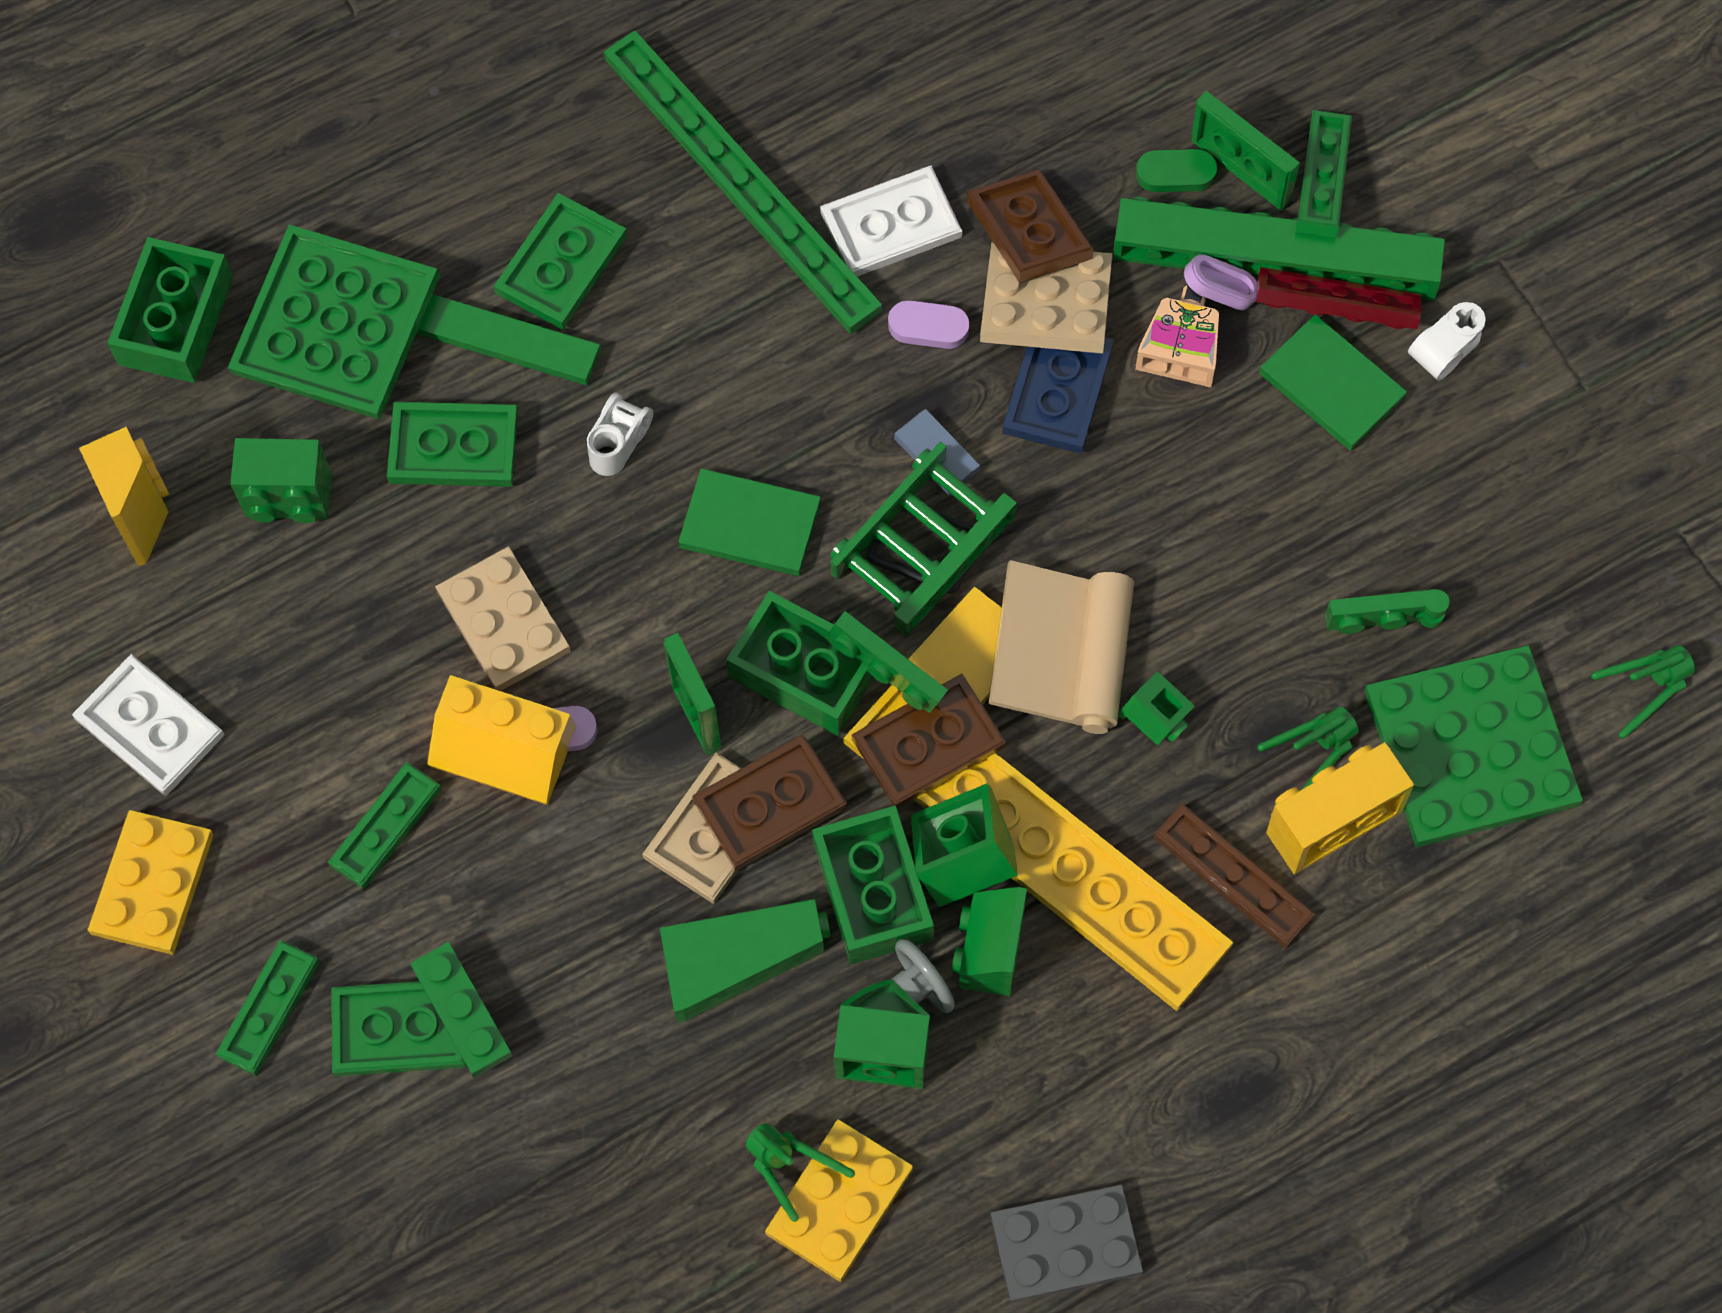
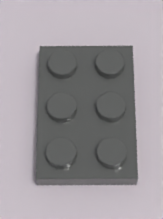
(1066, 1244)

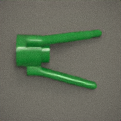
(1665, 667)
(1328, 729)
(775, 1150)

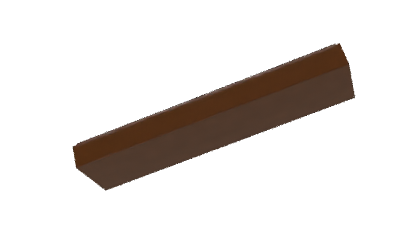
(1234, 875)

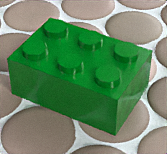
(170, 310)
(797, 666)
(872, 884)

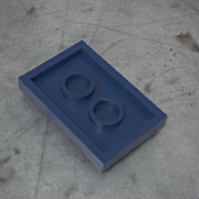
(1057, 396)

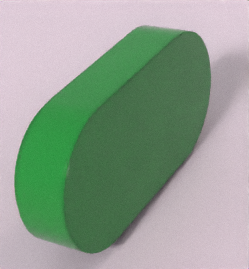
(1176, 170)

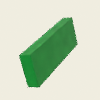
(385, 825)
(267, 1008)

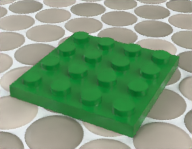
(334, 321)
(1474, 745)

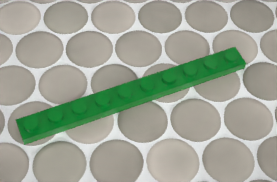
(743, 182)

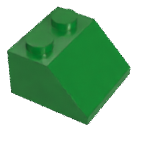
(962, 845)
(991, 940)

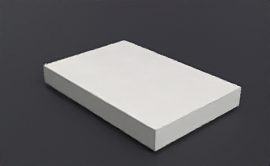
(891, 221)
(148, 725)

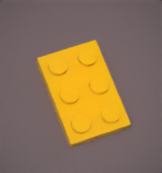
(151, 882)
(836, 1210)

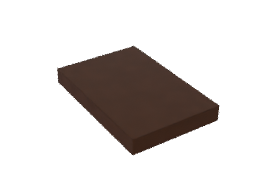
(1029, 225)
(921, 749)
(769, 802)

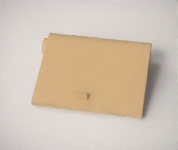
(1062, 645)

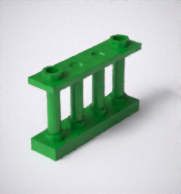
(936, 576)

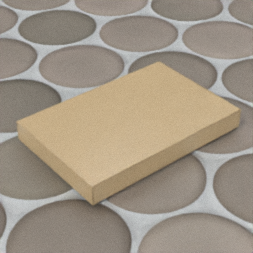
(686, 844)

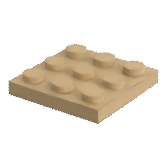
(1050, 310)

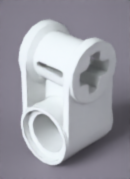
(1449, 340)
(618, 427)

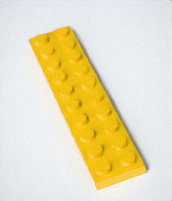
(1087, 879)

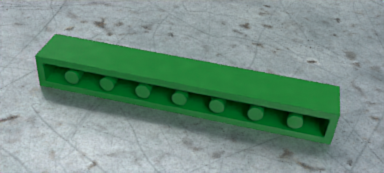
(1177, 233)

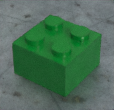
(281, 479)

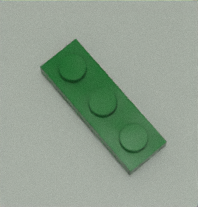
(886, 663)
(461, 1009)

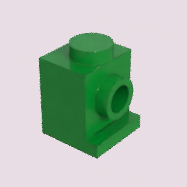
(1158, 710)

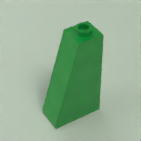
(736, 952)

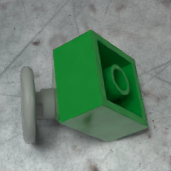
(885, 1029)

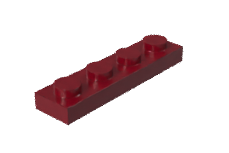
(1338, 298)

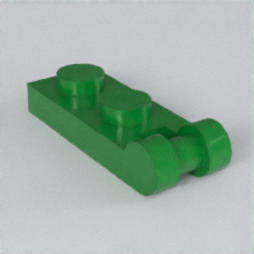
(1387, 611)

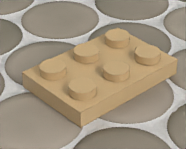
(503, 619)

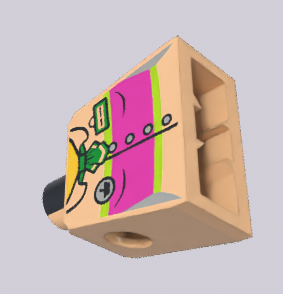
(1181, 340)

